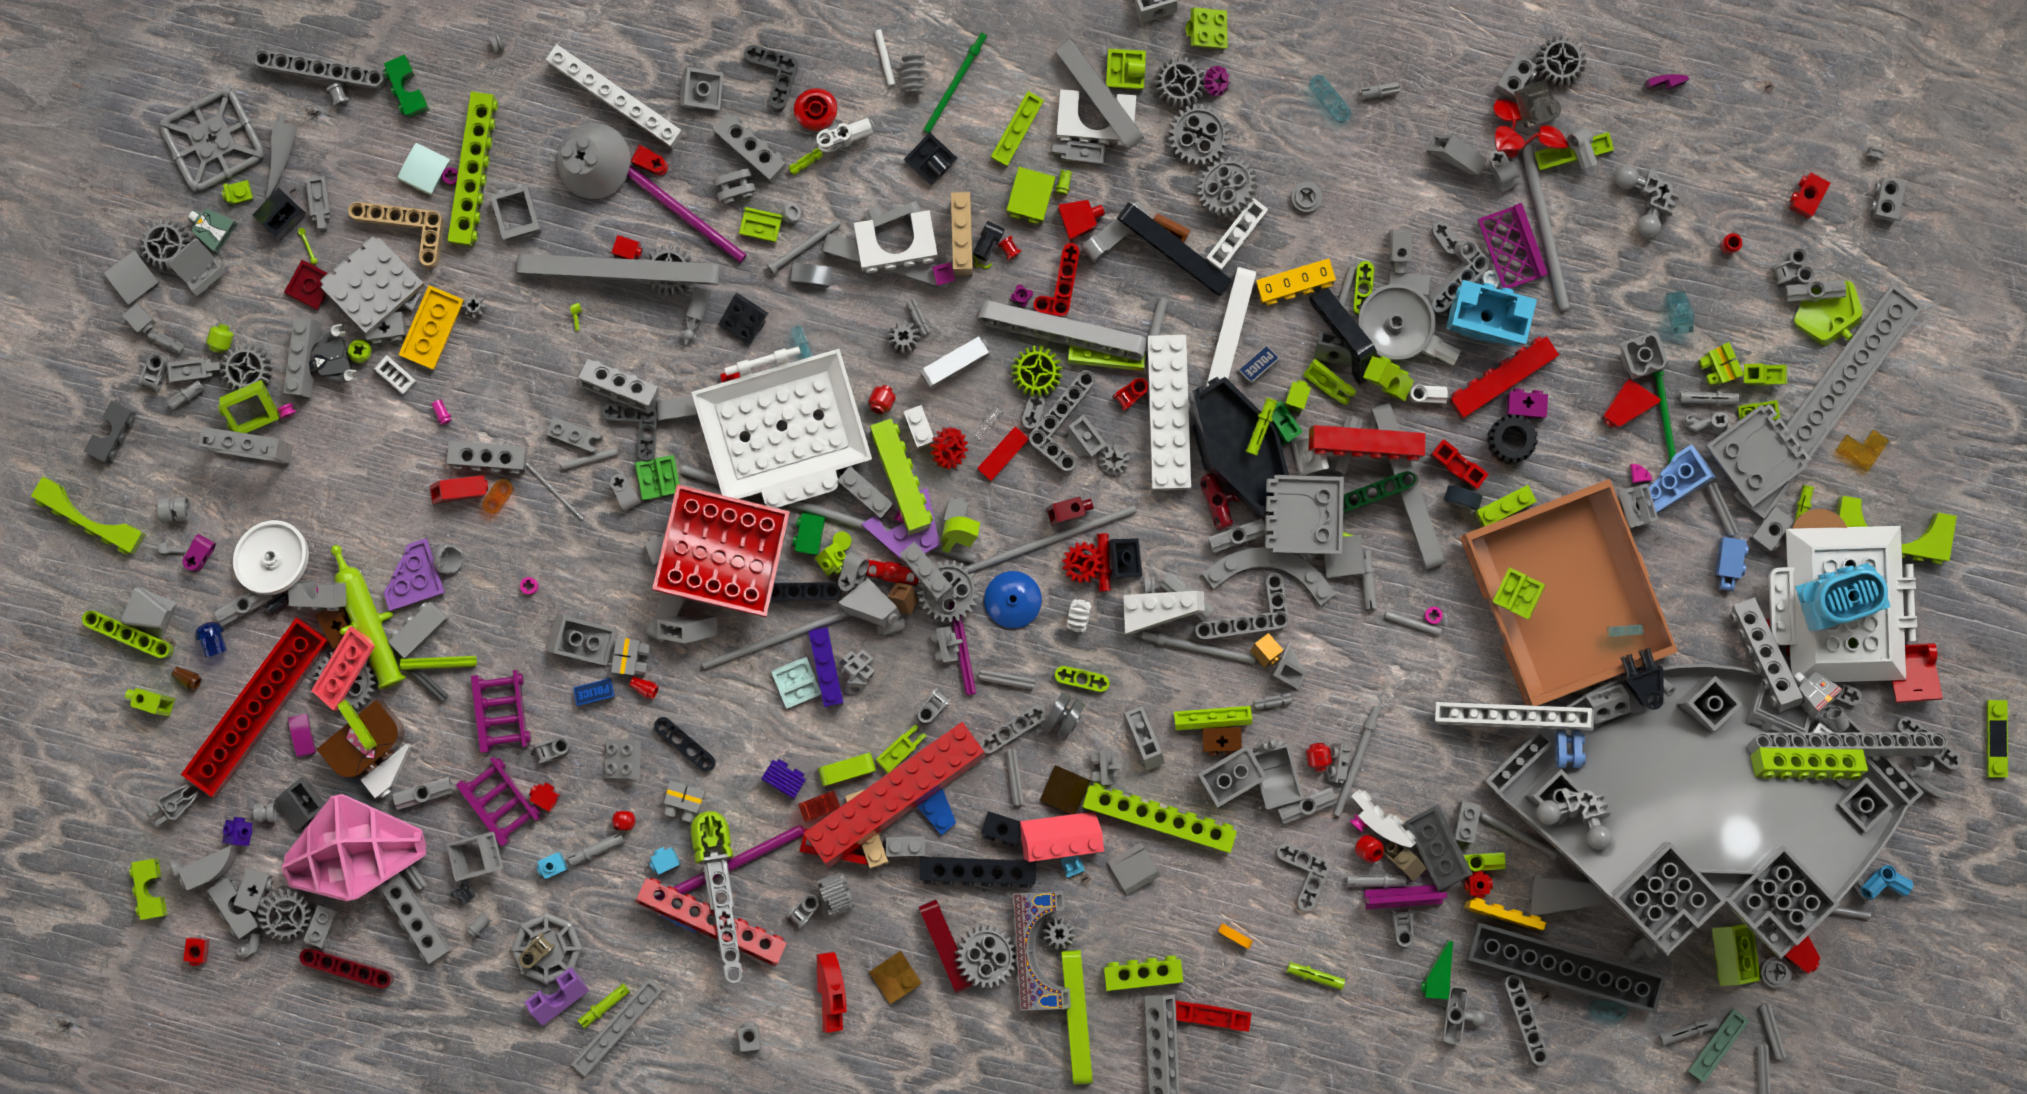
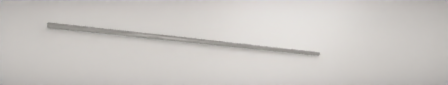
(949, 576)

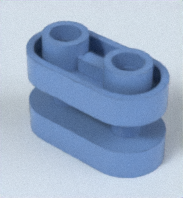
(1576, 757)

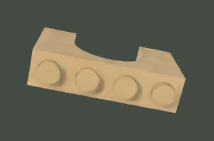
(961, 233)

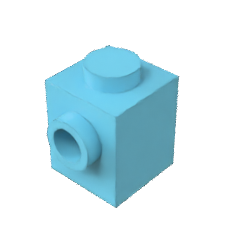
(664, 860)
(551, 865)

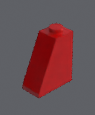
(1628, 404)
(458, 489)
(1804, 956)

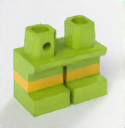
(1723, 373)

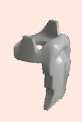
(1919, 776)

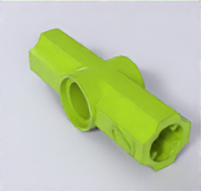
(1489, 861)

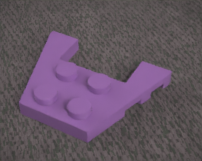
(898, 538)

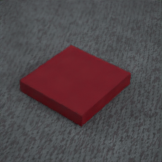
(306, 285)

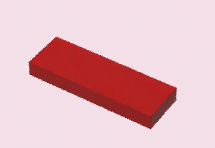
(1003, 453)

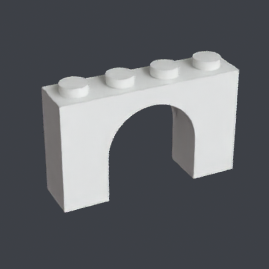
(1071, 127)
(875, 258)

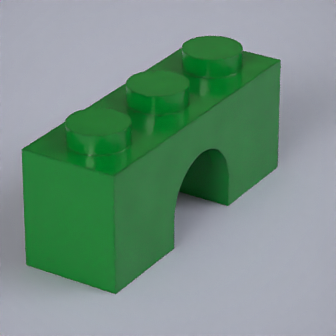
(398, 71)

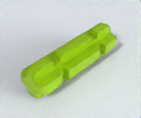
(805, 161)

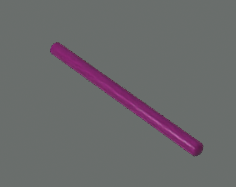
(686, 215)
(742, 859)

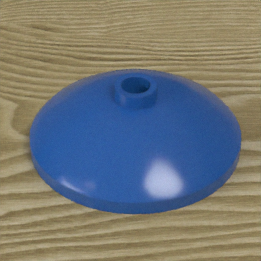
(1013, 614)

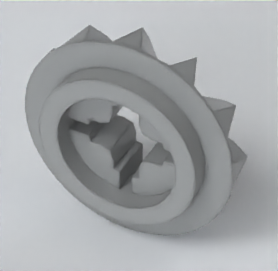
(1306, 187)
(1107, 453)
(1781, 979)

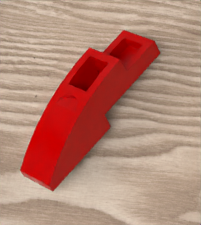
(832, 988)

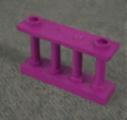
(482, 703)
(491, 818)

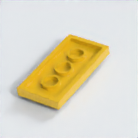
(431, 327)
(1512, 916)

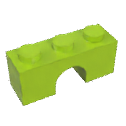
(1389, 376)
(1505, 506)
(143, 873)

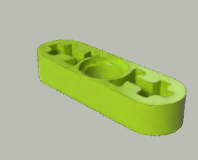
(1359, 274)
(1069, 671)
(357, 725)

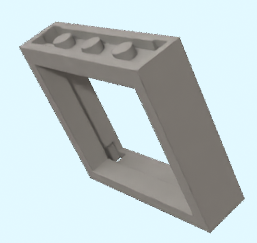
(245, 445)

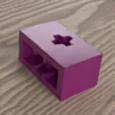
(1515, 403)

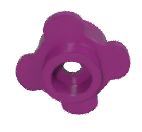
(1022, 300)

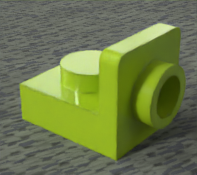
(237, 192)

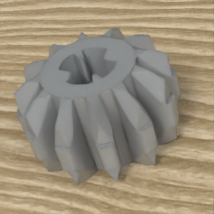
(902, 330)
(1052, 934)

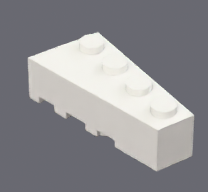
(1154, 609)

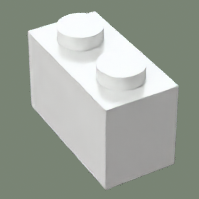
(919, 427)

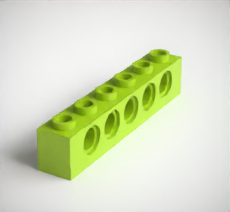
(1809, 763)

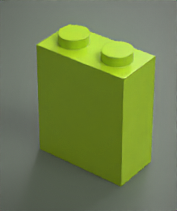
(1030, 195)

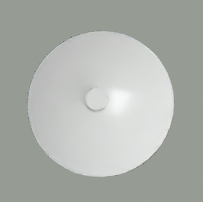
(270, 557)

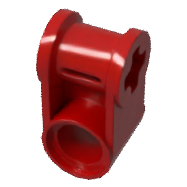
(647, 159)
(1130, 394)

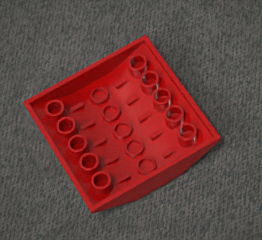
(721, 551)

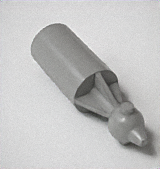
(695, 312)

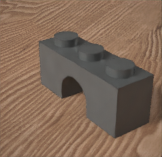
(120, 420)

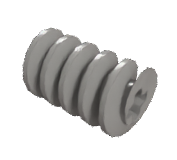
(911, 73)

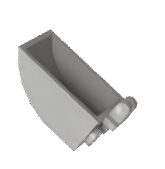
(1278, 765)
(206, 869)

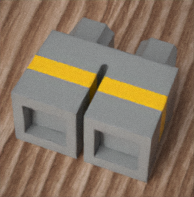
(631, 648)
(691, 803)

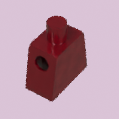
(1062, 512)

